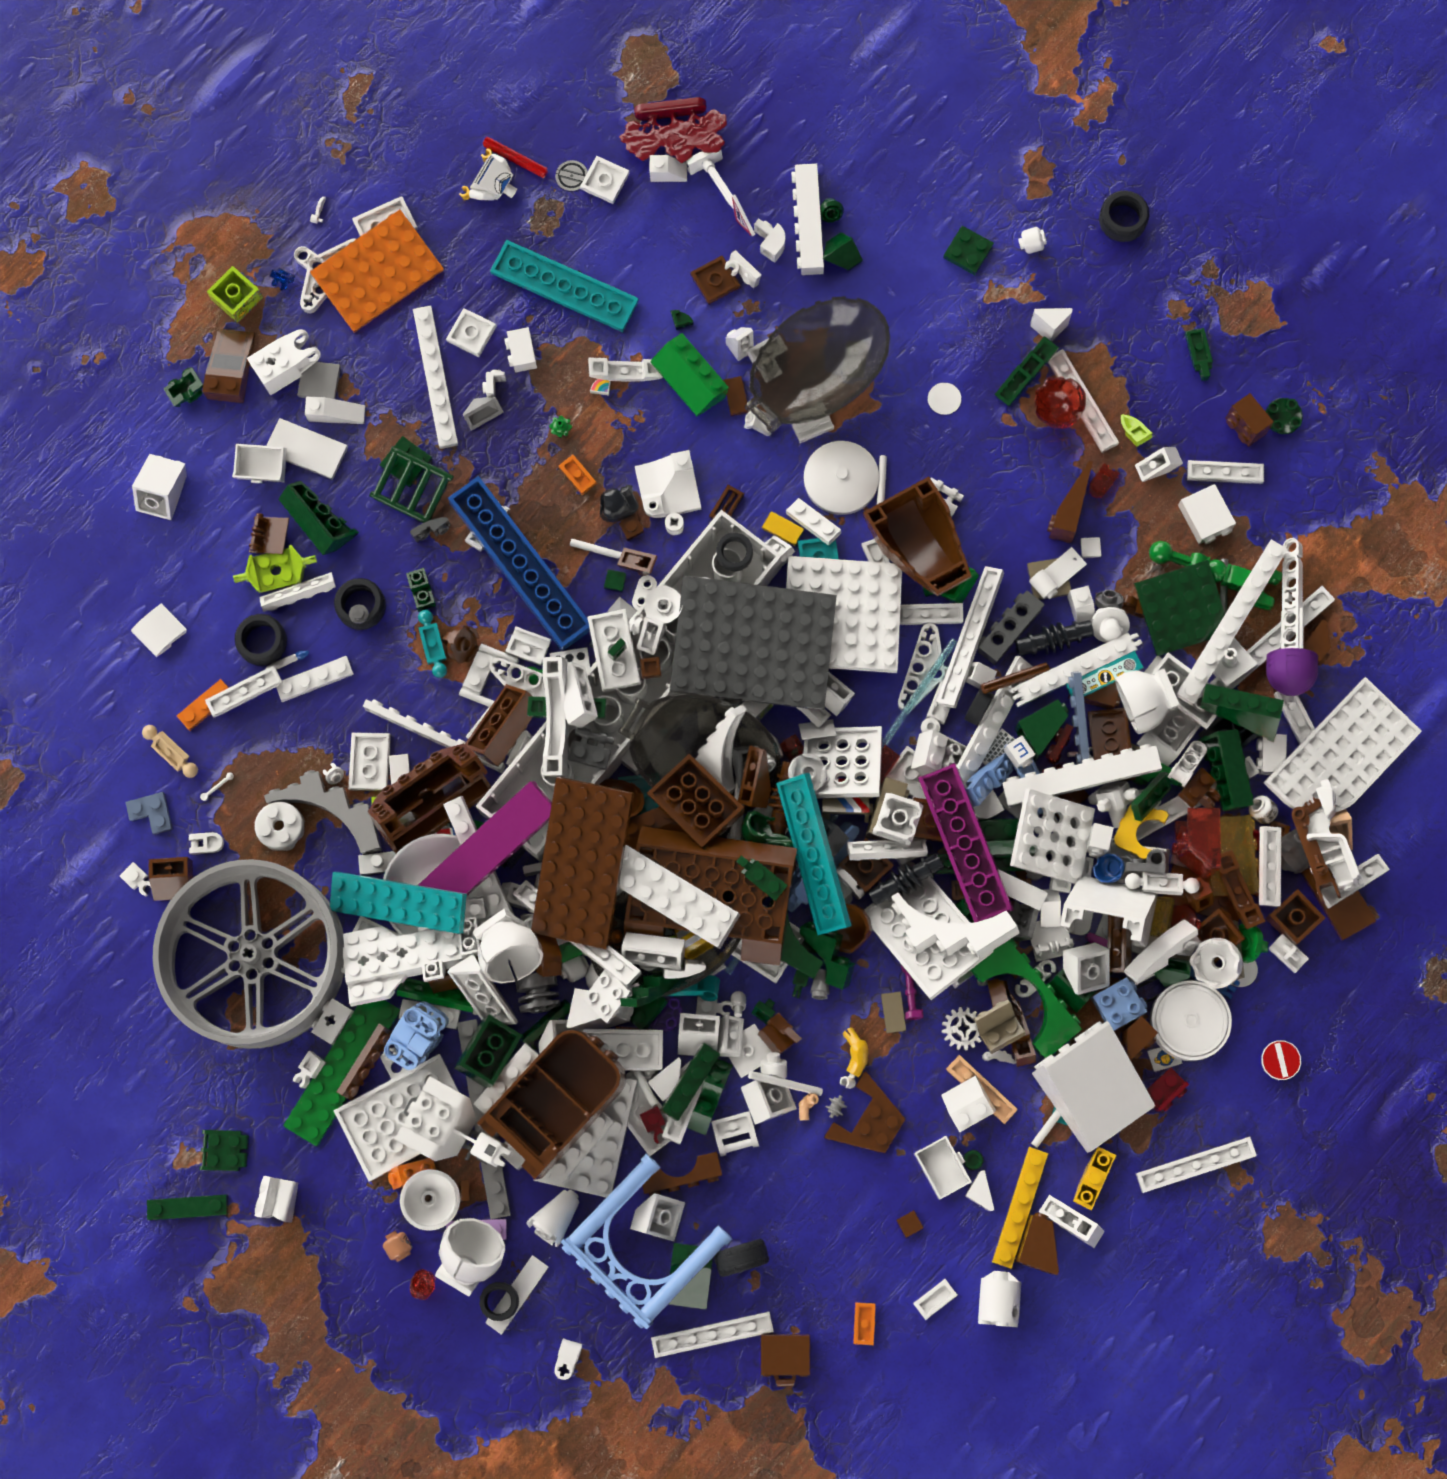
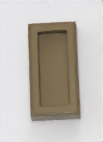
(893, 1012)

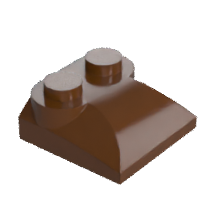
(1220, 926)

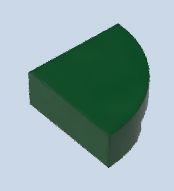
(681, 319)

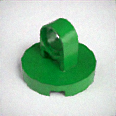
(1252, 944)

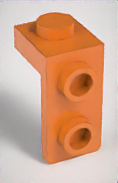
(400, 1174)

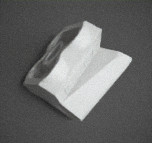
(898, 819)
(276, 1199)

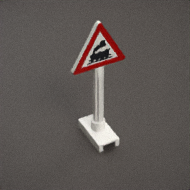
(706, 161)

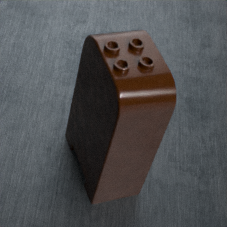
(556, 1099)

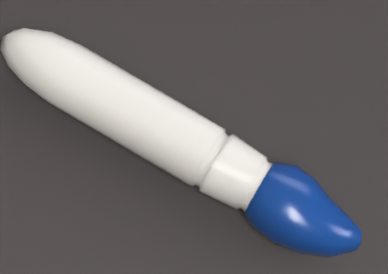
(288, 660)

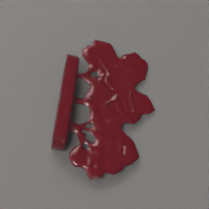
(679, 136)

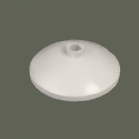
(443, 1202)

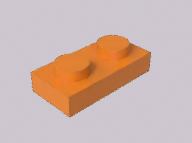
(577, 474)
(864, 1323)

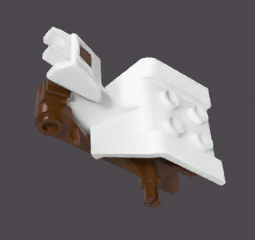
(1322, 847)

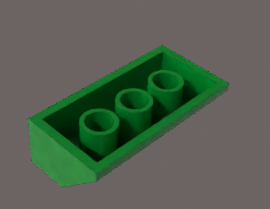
(689, 375)

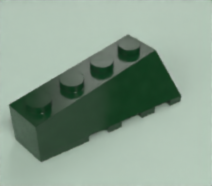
(316, 518)
(1244, 709)
(1228, 769)

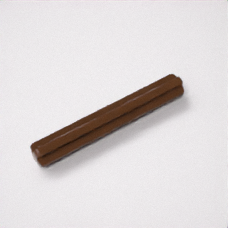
(1014, 678)

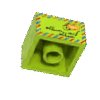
(235, 294)

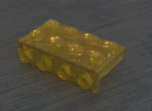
(1238, 837)

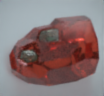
(792, 747)

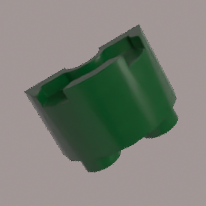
(184, 389)

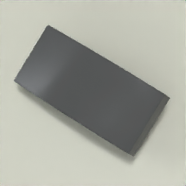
(437, 526)

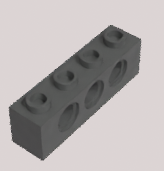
(995, 652)

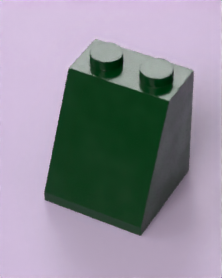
(1042, 726)

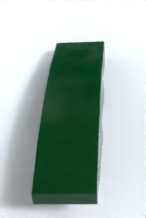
(1026, 371)
(652, 988)

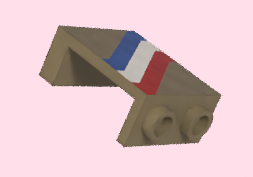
(848, 805)

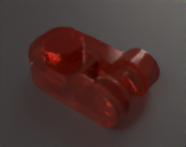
(1099, 486)

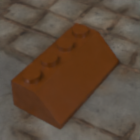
(501, 726)

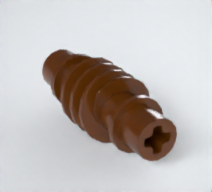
(779, 824)

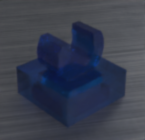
(281, 276)

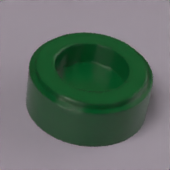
(973, 1160)

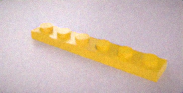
(1019, 1207)

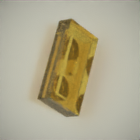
(1162, 916)

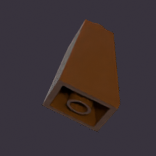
(1039, 1245)

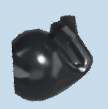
(617, 504)

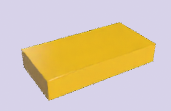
(782, 528)

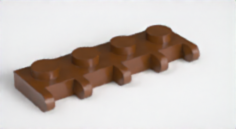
(364, 1062)

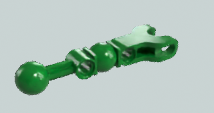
(1229, 575)

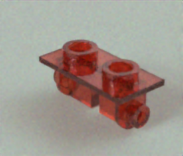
(888, 760)

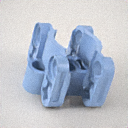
(416, 1035)

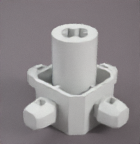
(1114, 799)

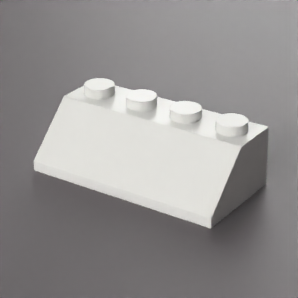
(1177, 673)

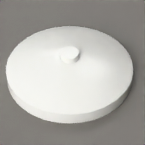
(841, 477)

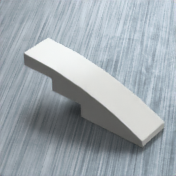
(1159, 951)

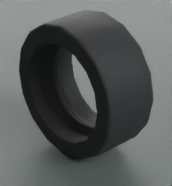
(731, 537)
(978, 707)
(484, 1299)

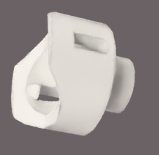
(774, 1065)

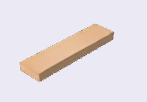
(962, 1071)

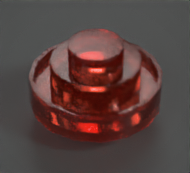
(422, 1284)

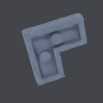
(155, 808)

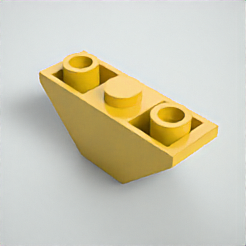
(1093, 1178)

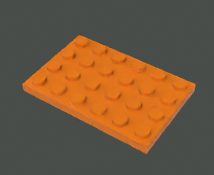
(376, 271)

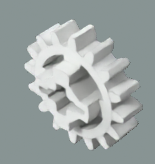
(954, 1029)

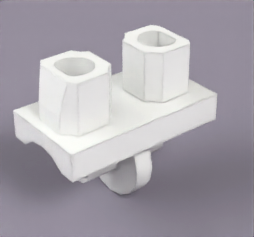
(1288, 953)

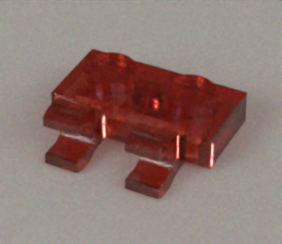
(1062, 739)

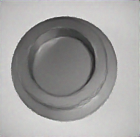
(358, 614)

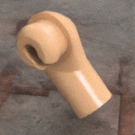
(805, 1104)

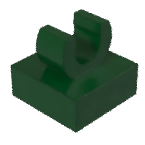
(764, 1011)

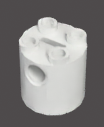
(999, 1299)

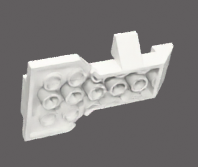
(425, 953)

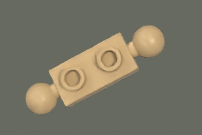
(170, 751)

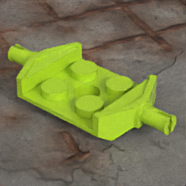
(260, 570)

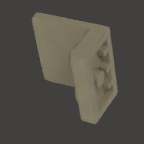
(999, 1026)

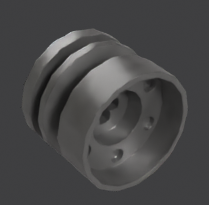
(537, 993)

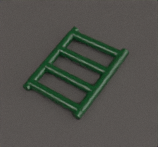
(412, 461)

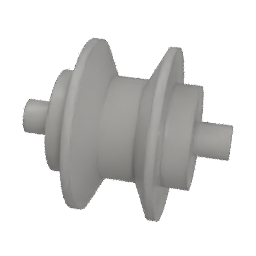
(836, 1106)

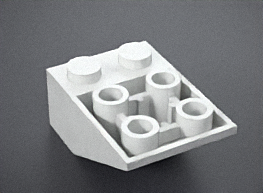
(935, 752)

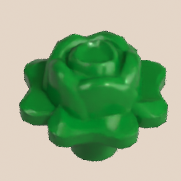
(560, 426)

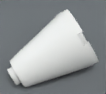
(554, 1218)

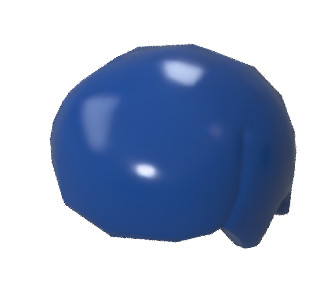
(1109, 868)

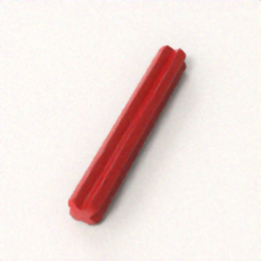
(515, 157)

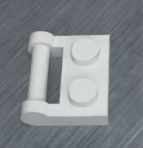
(731, 1127)

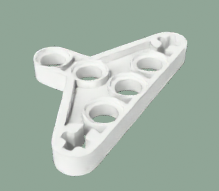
(310, 284)
(927, 662)
(523, 681)

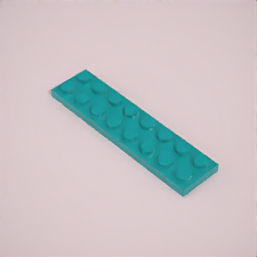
(564, 286)
(813, 854)
(398, 902)

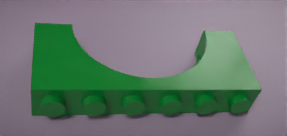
(1057, 1023)

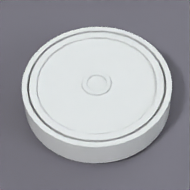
(1190, 1020)

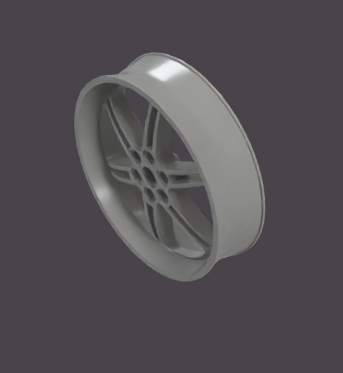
(174, 923)

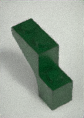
(827, 946)
(709, 1097)

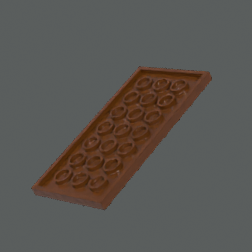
(582, 862)

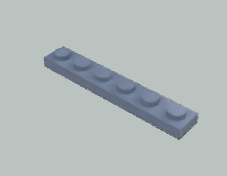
(1079, 718)

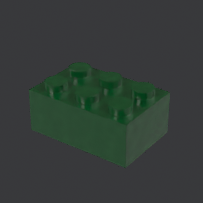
(488, 1051)

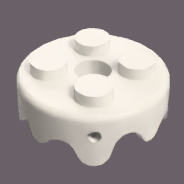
(288, 836)
(1204, 966)

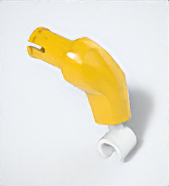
(858, 1060)

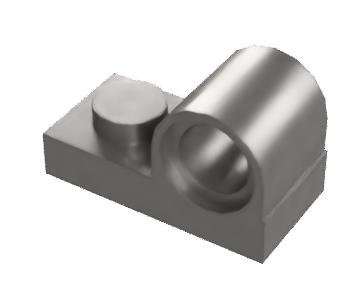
(1150, 865)

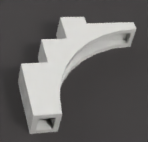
(978, 936)

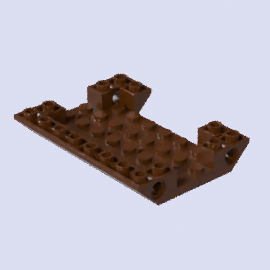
(716, 872)

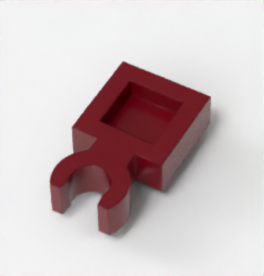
(653, 1122)

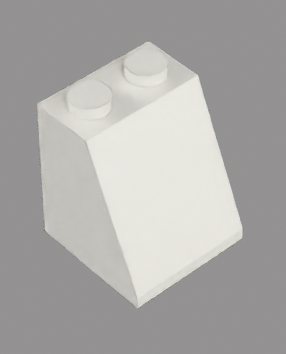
(159, 486)
(584, 1017)

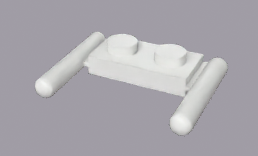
(480, 672)

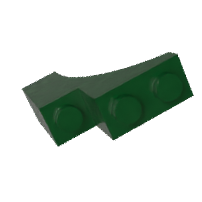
(796, 955)

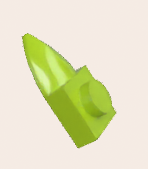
(1135, 430)

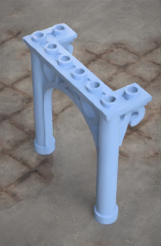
(673, 1283)

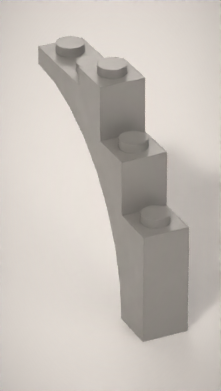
(335, 801)

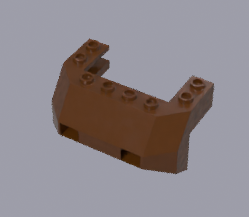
(416, 800)

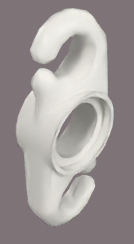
(1031, 989)

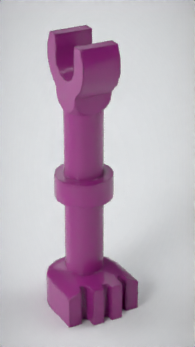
(913, 1013)

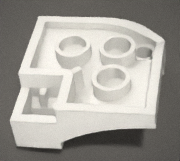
(668, 485)

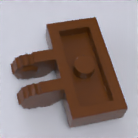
(1197, 788)

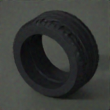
(1128, 199)
(351, 587)
(250, 624)
(741, 1257)

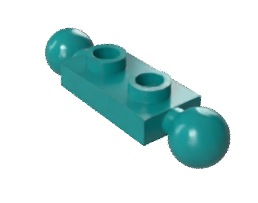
(432, 643)

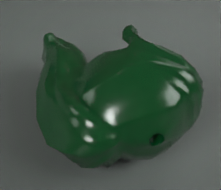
(756, 829)

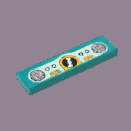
(1106, 674)

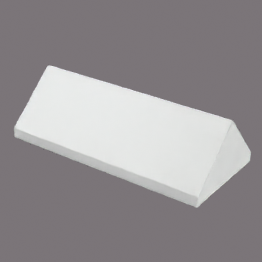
(480, 991)

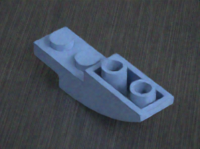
(987, 778)

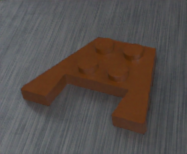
(877, 1124)

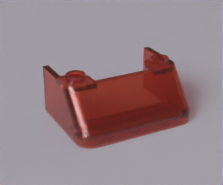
(1199, 841)

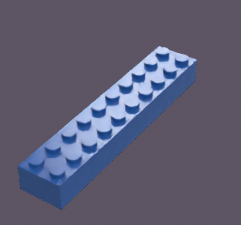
(520, 563)

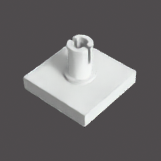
(1234, 664)

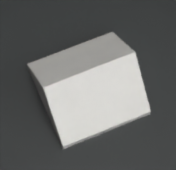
(1050, 321)

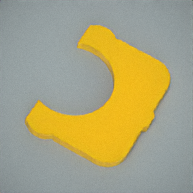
(1126, 834)

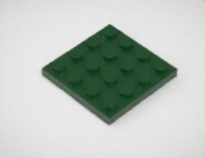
(1180, 607)

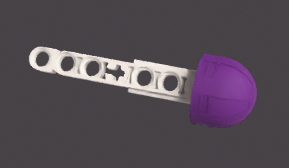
(1292, 667)

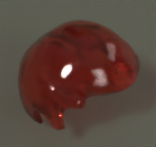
(1060, 402)

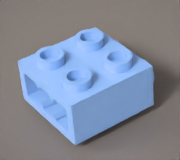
(1119, 1003)

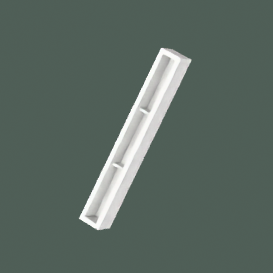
(1085, 775)

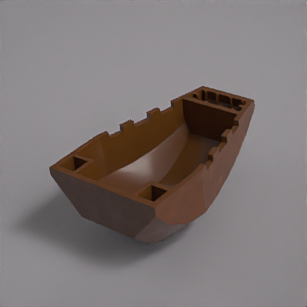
(920, 537)

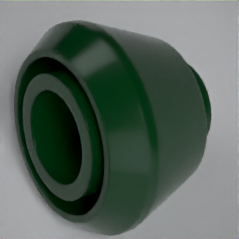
(831, 210)

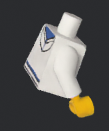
(491, 180)

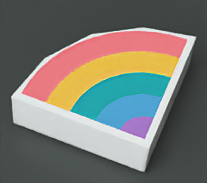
(601, 387)

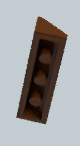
(1119, 944)

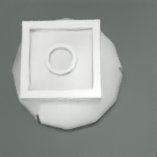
(1146, 698)
(506, 940)
(469, 1254)

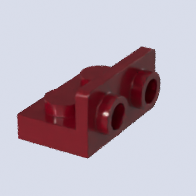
(1166, 1089)

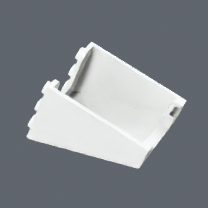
(1111, 899)
(1094, 1086)

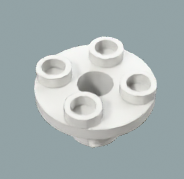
(1110, 623)

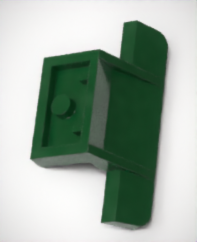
(1001, 836)

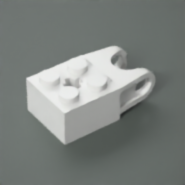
(283, 361)

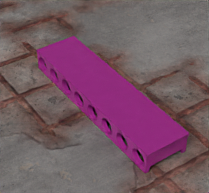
(493, 842)
(965, 843)

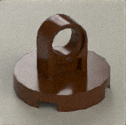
(462, 643)

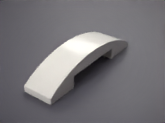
(622, 370)
(1023, 891)

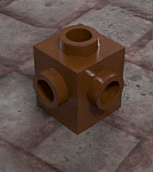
(1202, 898)

